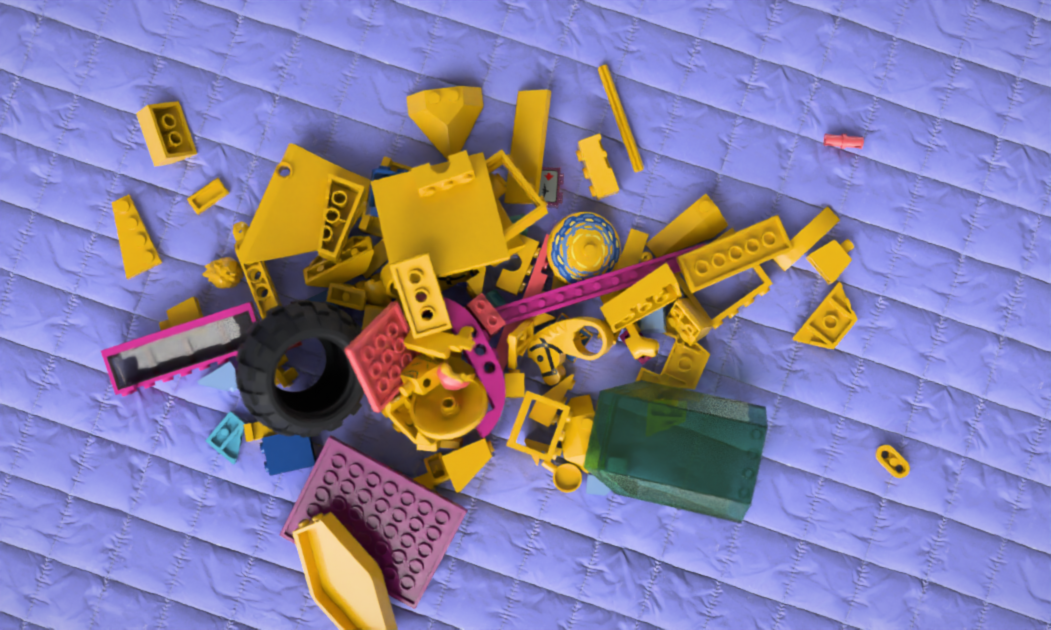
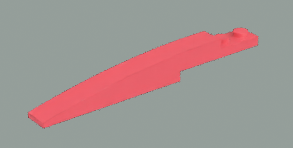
(533, 288)

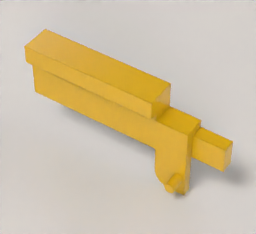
(441, 343)

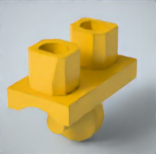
(283, 376)

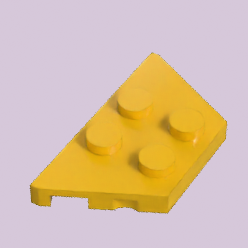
(829, 321)

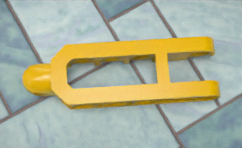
(250, 270)

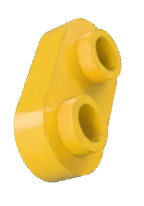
(892, 460)

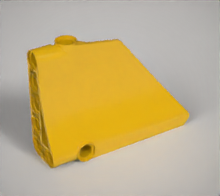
(293, 206)

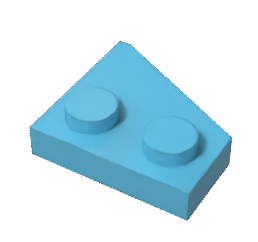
(228, 437)

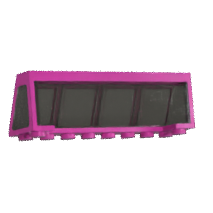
(178, 349)

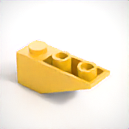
(547, 414)

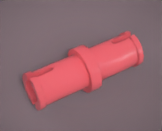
(843, 141)

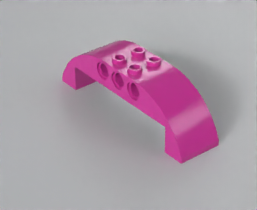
(494, 381)

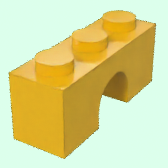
(459, 172)
(512, 281)

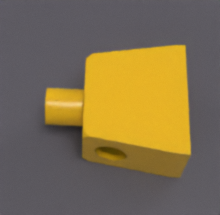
(831, 259)
(182, 313)

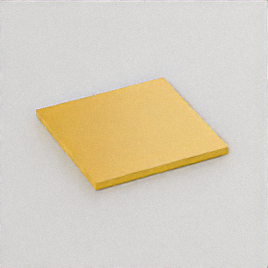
(453, 225)

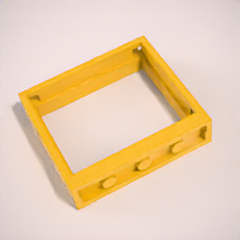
(507, 161)
(732, 310)

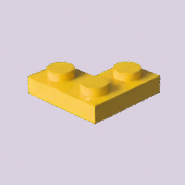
(454, 443)

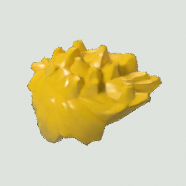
(224, 272)

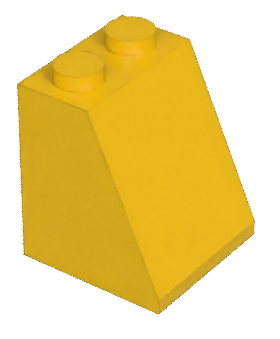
(467, 462)

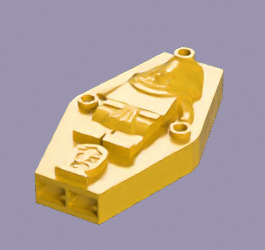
(343, 576)

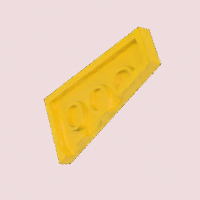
(135, 242)

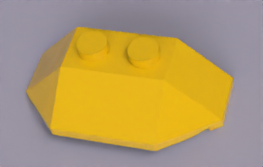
(351, 263)
(578, 430)

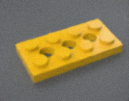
(413, 307)

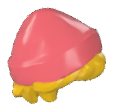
(455, 373)

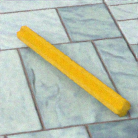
(620, 118)

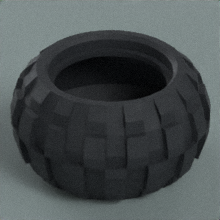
(326, 401)

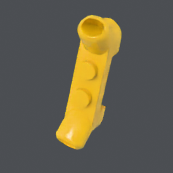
(637, 344)

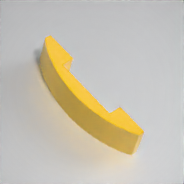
(808, 237)

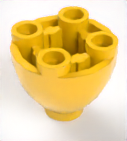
(376, 291)

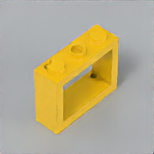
(559, 433)

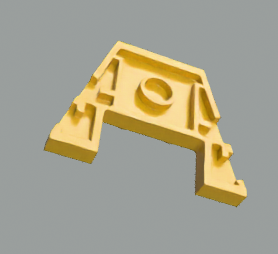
(682, 366)

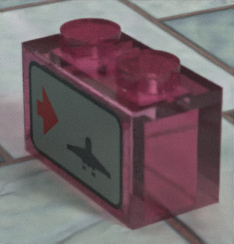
(549, 186)

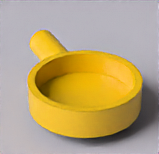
(565, 477)

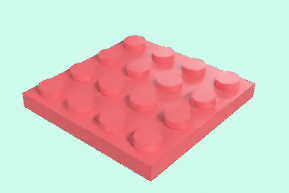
(381, 356)

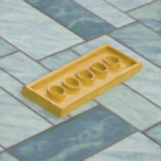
(528, 141)
(734, 253)

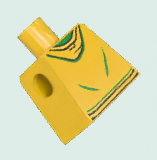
(420, 376)

